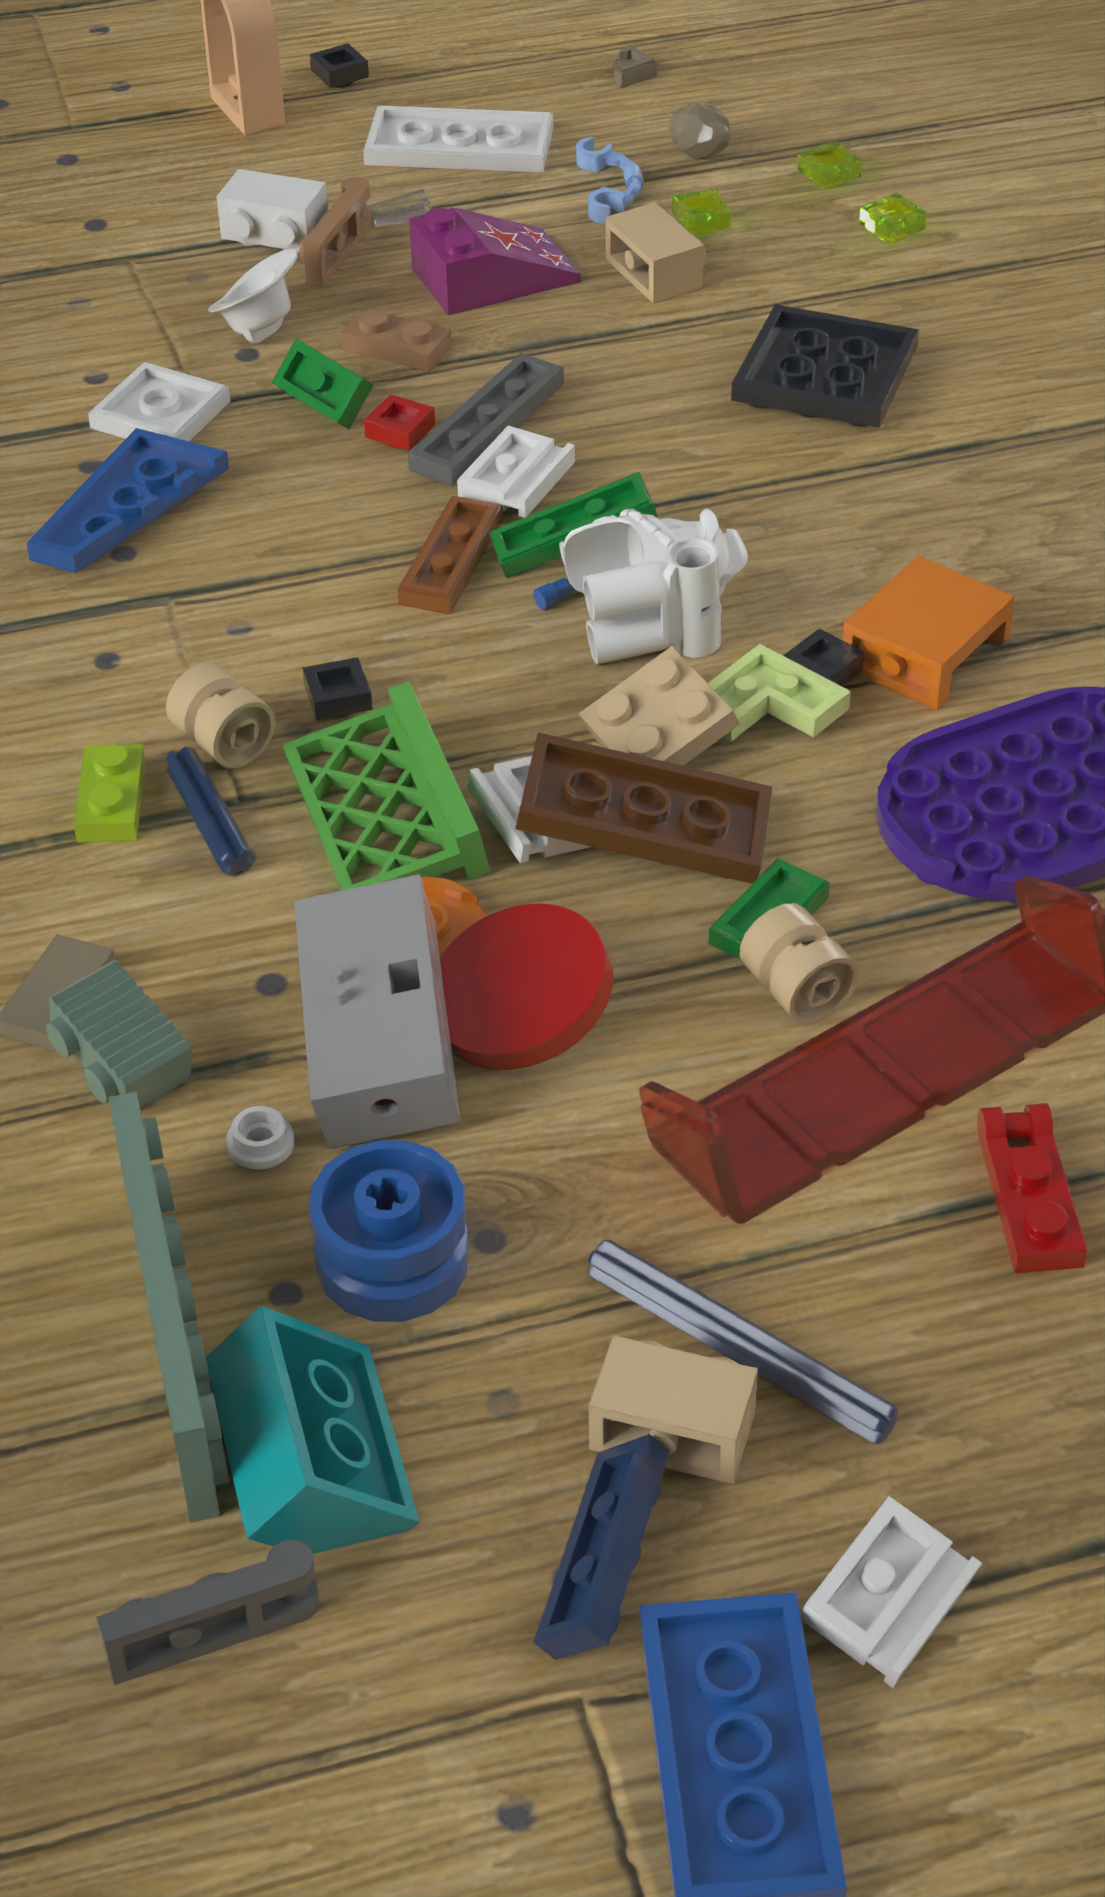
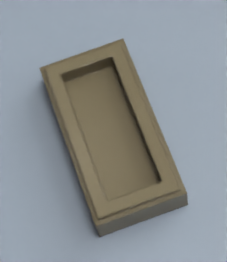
(58, 967)

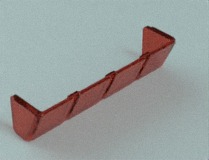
(889, 1061)

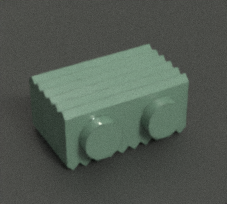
(118, 1036)

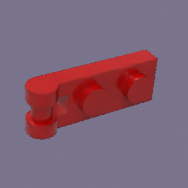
(1031, 1189)

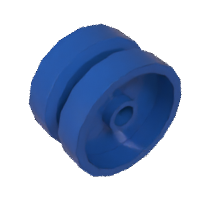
(389, 1230)

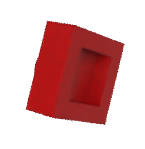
(399, 422)

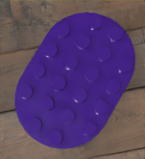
(1002, 797)

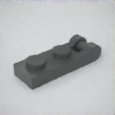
(211, 1613)

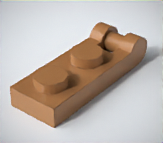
(337, 232)

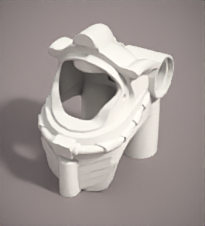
(652, 582)

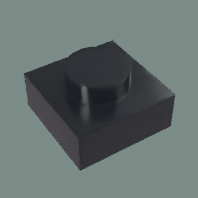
(339, 66)
(828, 657)
(337, 688)

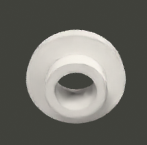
(260, 1138)

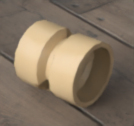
(220, 715)
(799, 963)

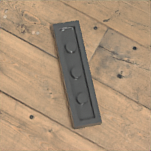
(469, 430)

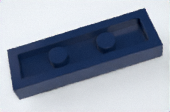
(602, 1548)

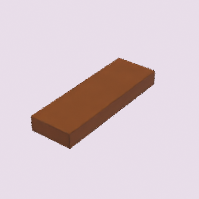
(450, 555)

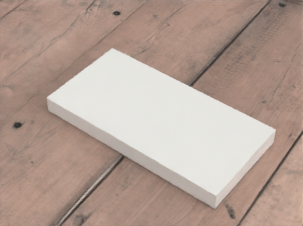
(459, 139)

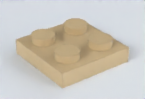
(661, 712)

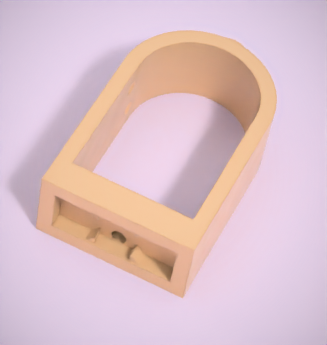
(244, 62)

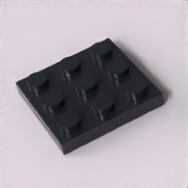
(825, 366)

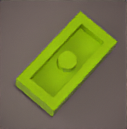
(110, 793)

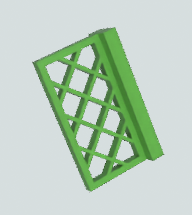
(424, 768)

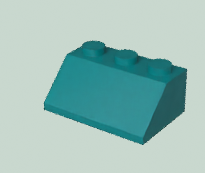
(308, 1435)

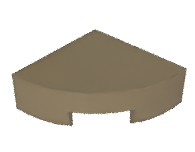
(633, 67)

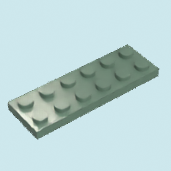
(170, 1306)

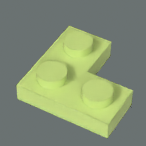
(778, 686)

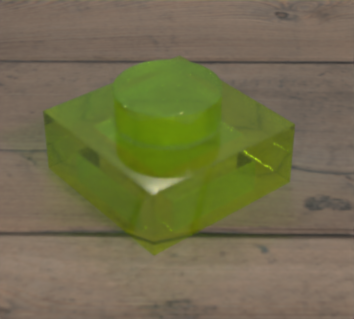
(829, 165)
(701, 212)
(893, 218)

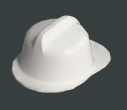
(259, 298)

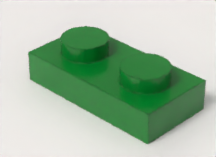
(322, 383)

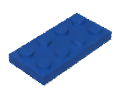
(739, 1750)

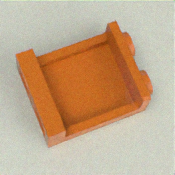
(925, 628)

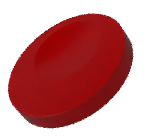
(524, 985)

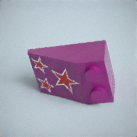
(484, 259)

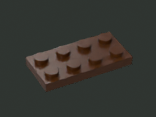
(645, 808)

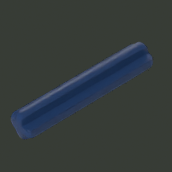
(209, 811)

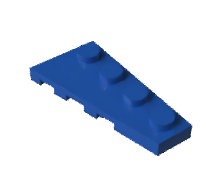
(124, 495)

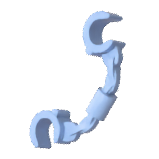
(604, 199)

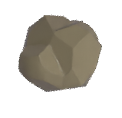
(699, 130)

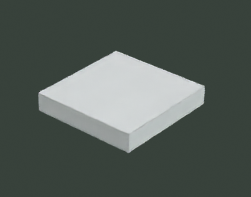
(160, 403)

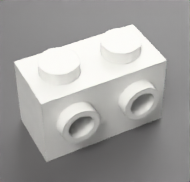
(270, 209)

